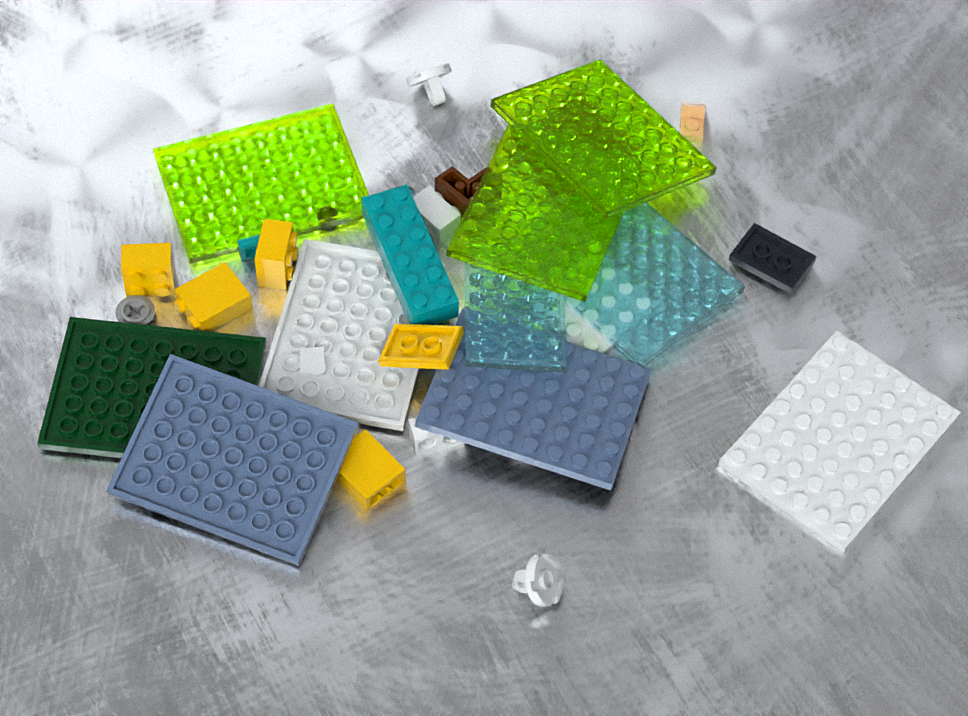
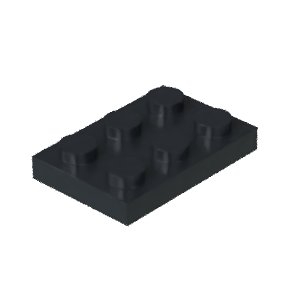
(772, 258)

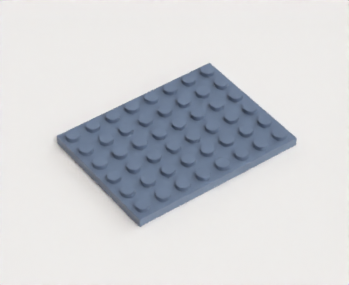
(548, 419)
(233, 459)

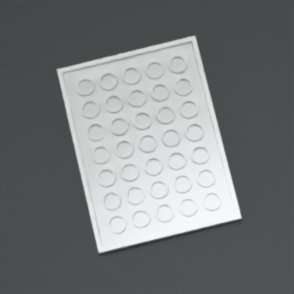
(349, 307)
(839, 440)

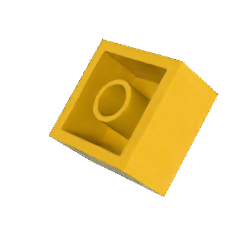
(276, 254)
(148, 269)

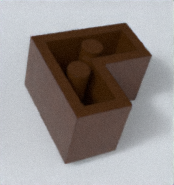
(457, 188)

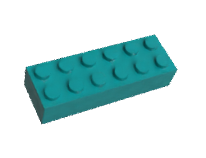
(409, 256)

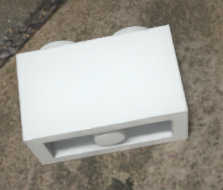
(438, 215)

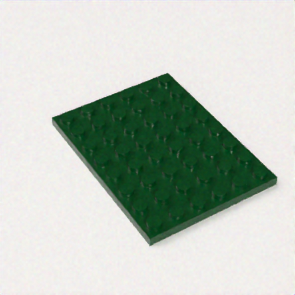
(112, 370)

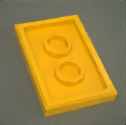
(421, 346)

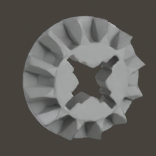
(138, 304)

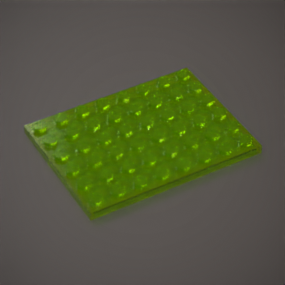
(603, 138)
(271, 169)
(532, 224)

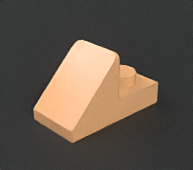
(692, 121)

